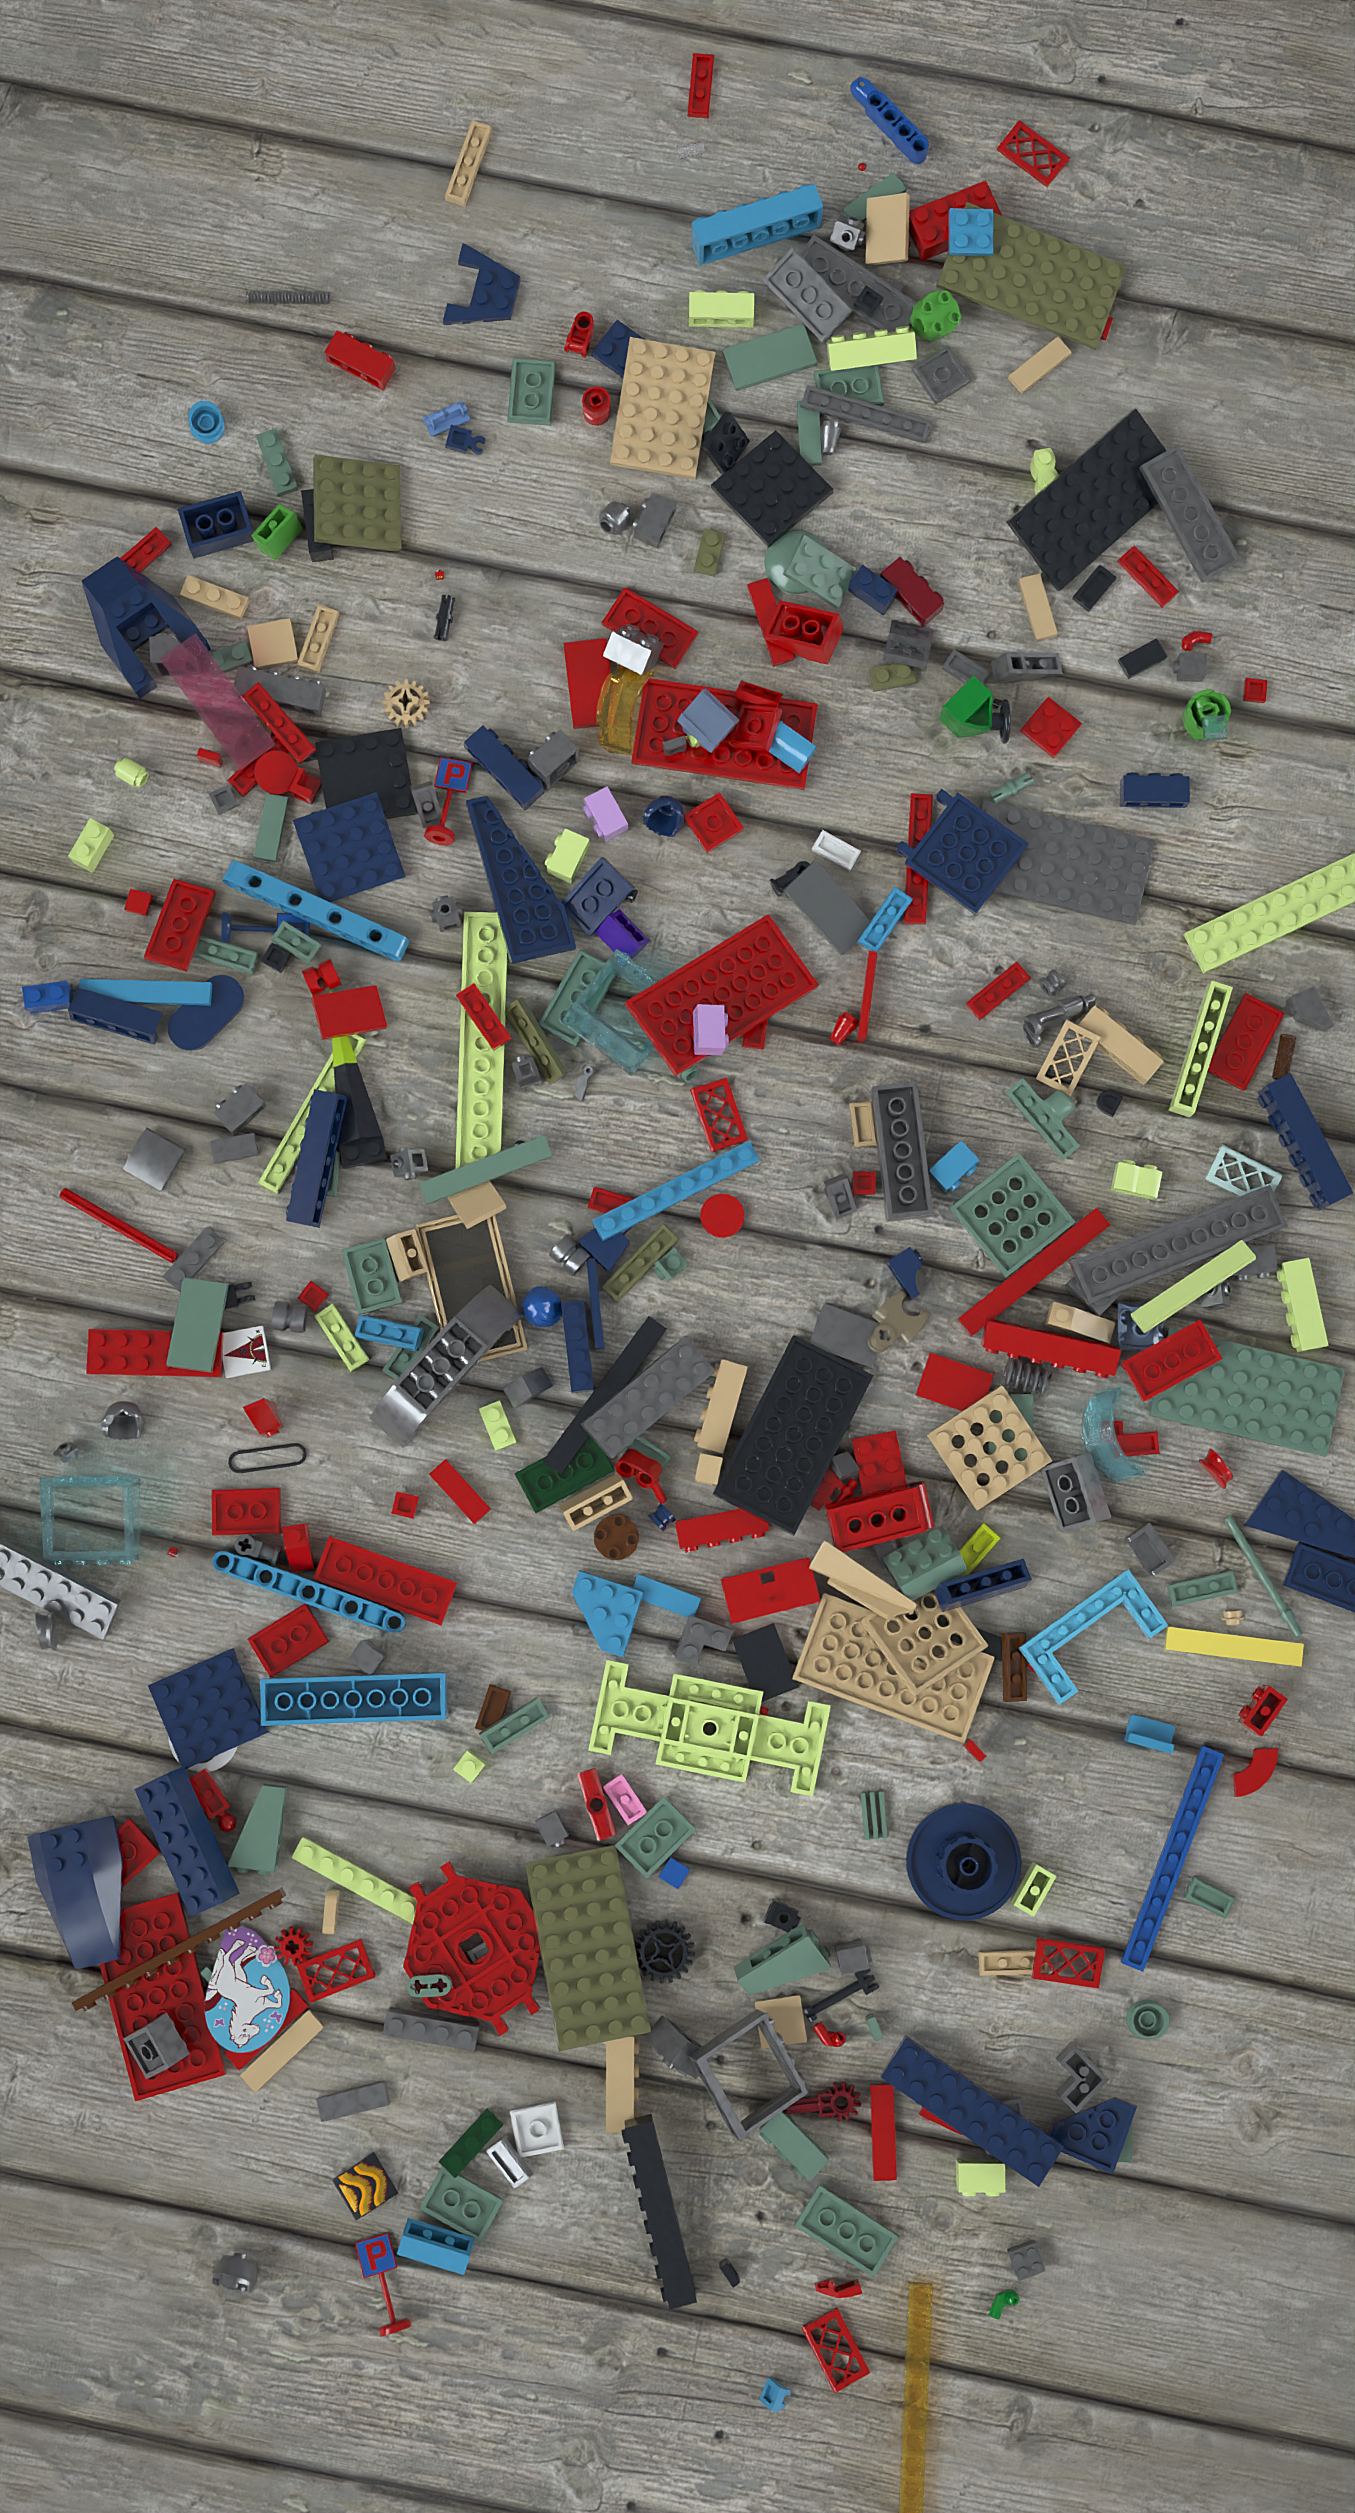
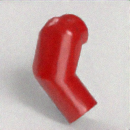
(829, 2038)

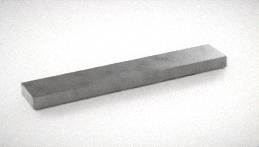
(865, 414)

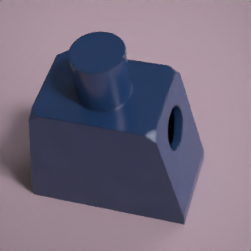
(605, 1252)

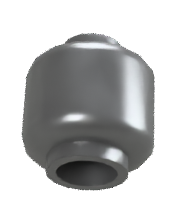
(614, 518)

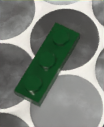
(471, 2143)

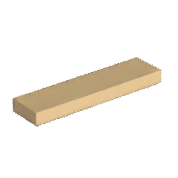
(468, 163)
(282, 2050)

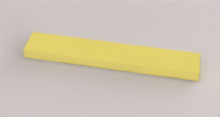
(1234, 1646)

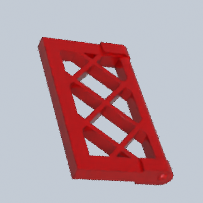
(1032, 170)
(736, 1117)
(370, 1974)
(1054, 1976)
(855, 2353)

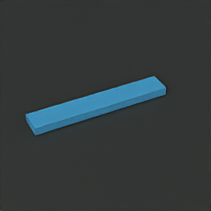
(152, 991)

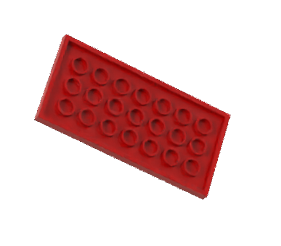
(657, 723)
(748, 974)
(173, 1990)

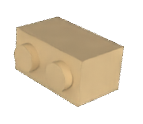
(407, 1255)

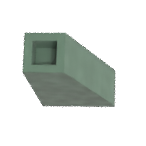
(261, 1836)
(783, 1961)

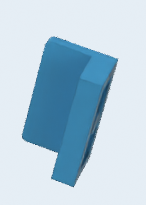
(1150, 1733)

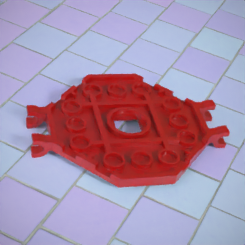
(507, 1928)

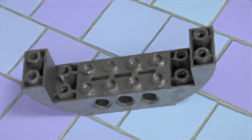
(444, 1364)

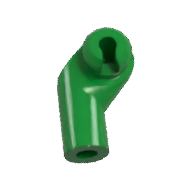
(1003, 2299)

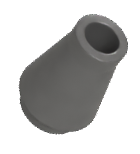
(830, 434)

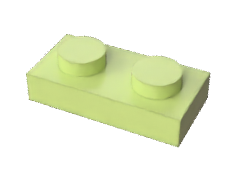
(497, 1425)

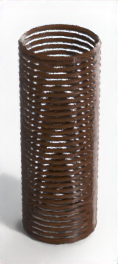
(1280, 1051)

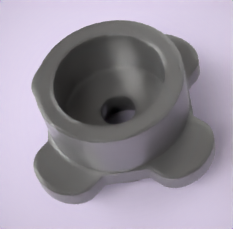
(66, 1452)

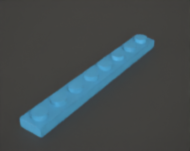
(675, 1191)

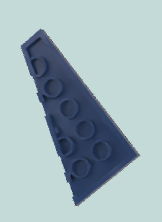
(1303, 1516)

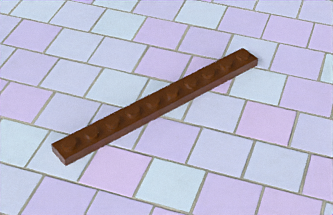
(171, 1955)

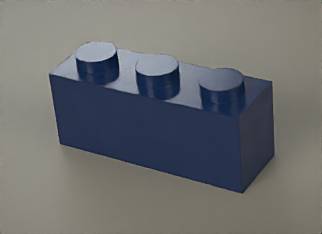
(1154, 790)

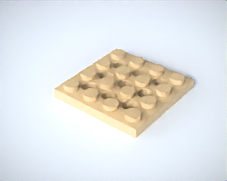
(1023, 1438)
(936, 1668)

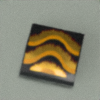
(364, 2186)

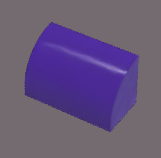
(622, 934)

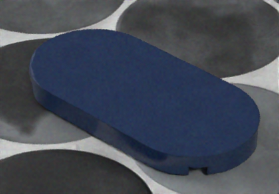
(197, 1025)

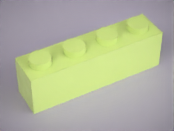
(872, 348)
(1302, 1305)

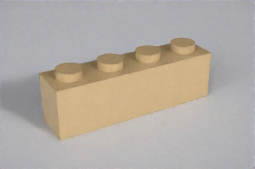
(1121, 1046)
(722, 1406)
(620, 2082)

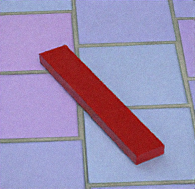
(917, 886)

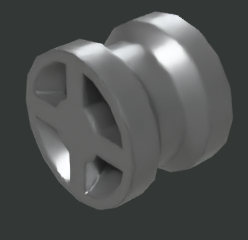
(1052, 983)

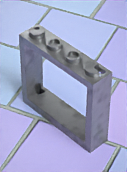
(797, 2090)

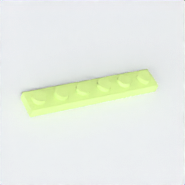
(356, 1879)

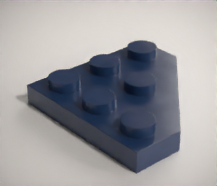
(1096, 2133)

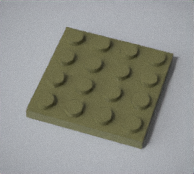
(357, 503)

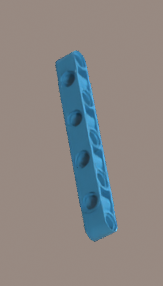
(316, 911)
(294, 1585)

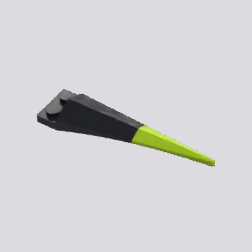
(360, 1133)

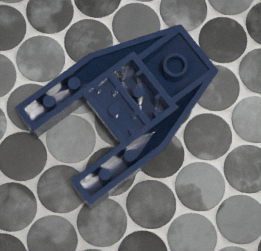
(128, 612)

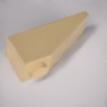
(1079, 1322)

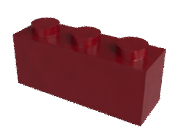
(913, 591)

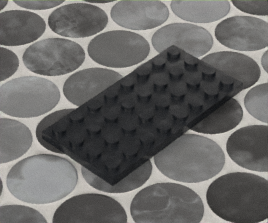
(1090, 502)
(793, 1435)

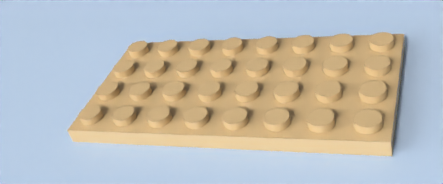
(849, 1664)

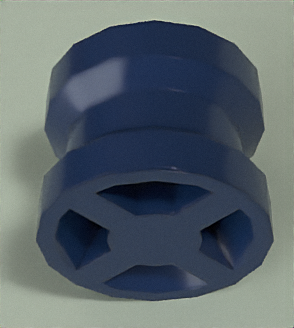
(661, 1517)

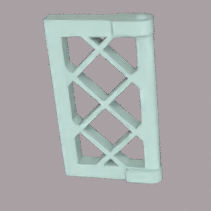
(1277, 1176)

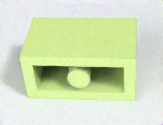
(91, 845)
(567, 855)
(1033, 1889)
(980, 2176)

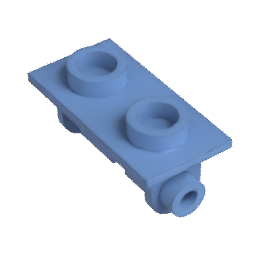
(442, 420)

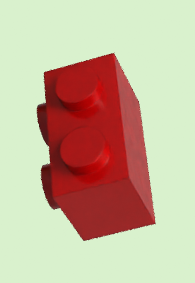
(1262, 1709)

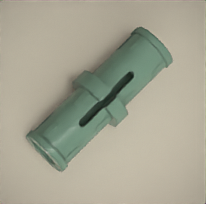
(1011, 787)

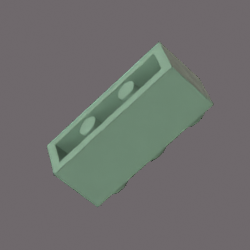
(794, 2145)

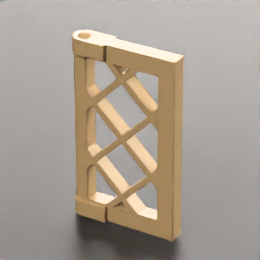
(1060, 1041)

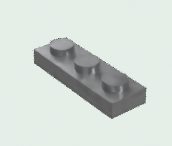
(194, 1258)

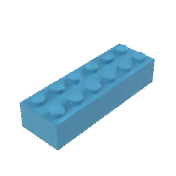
(756, 224)

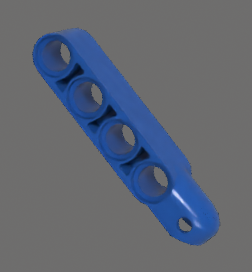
(892, 129)

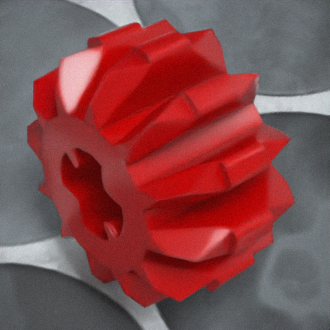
(288, 1951)

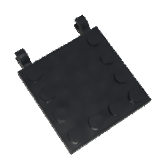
(366, 765)

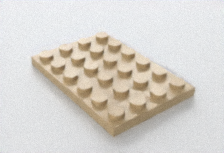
(662, 408)

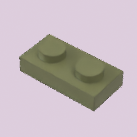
(709, 552)
(891, 676)

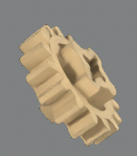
(415, 703)

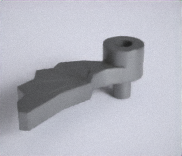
(582, 1084)

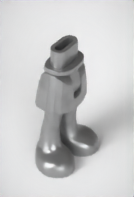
(1067, 1008)

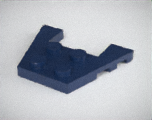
(493, 291)

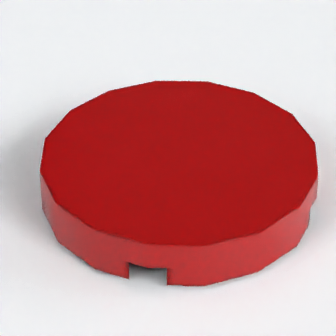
(275, 772)
(722, 1215)

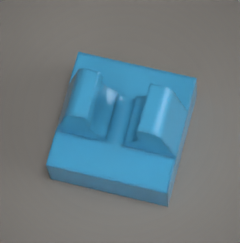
(773, 2395)

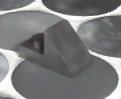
(426, 804)
(839, 1196)

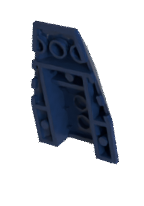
(82, 1887)

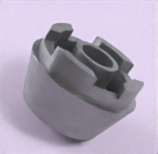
(235, 2273)

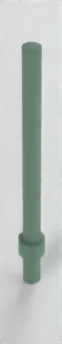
(1286, 1614)

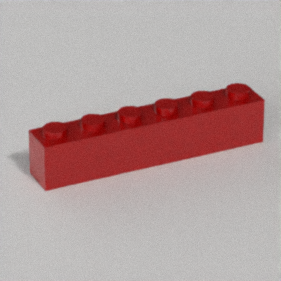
(1050, 1347)

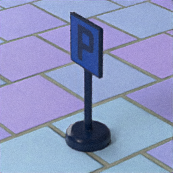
(289, 918)

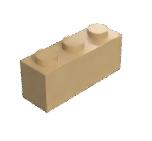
(595, 1502)

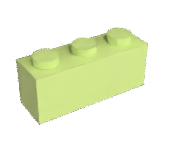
(721, 309)

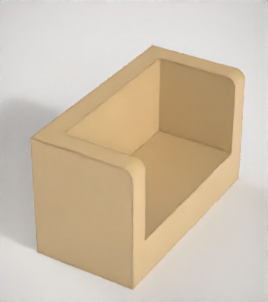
(708, 1469)

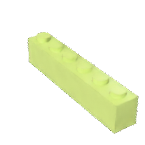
(1200, 1049)

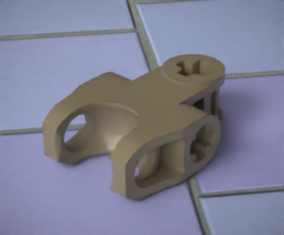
(895, 1324)

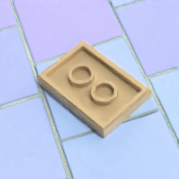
(887, 229)

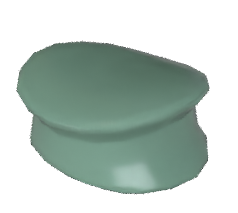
(1147, 2019)

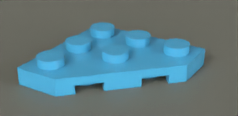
(608, 1609)

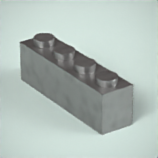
(288, 692)
(431, 2029)

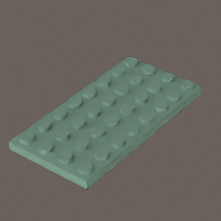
(1258, 1398)

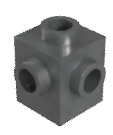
(848, 232)
(447, 920)
(409, 1163)
(1216, 1297)

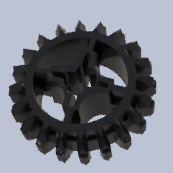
(681, 1940)

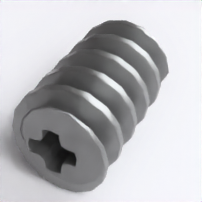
(1026, 1376)

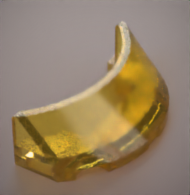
(617, 707)

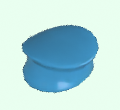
(206, 422)

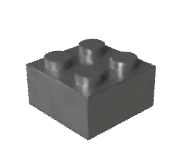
(1026, 2260)

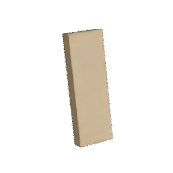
(1039, 365)
(1037, 607)
(318, 638)
(1009, 1962)

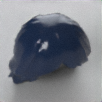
(664, 816)

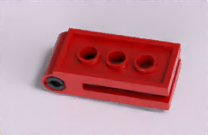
(913, 1519)

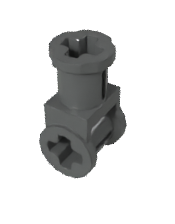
(258, 1549)

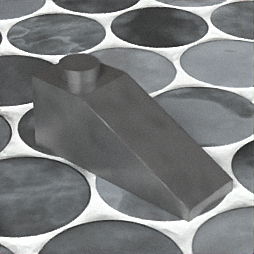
(1023, 666)

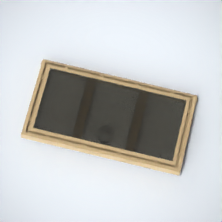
(462, 1266)

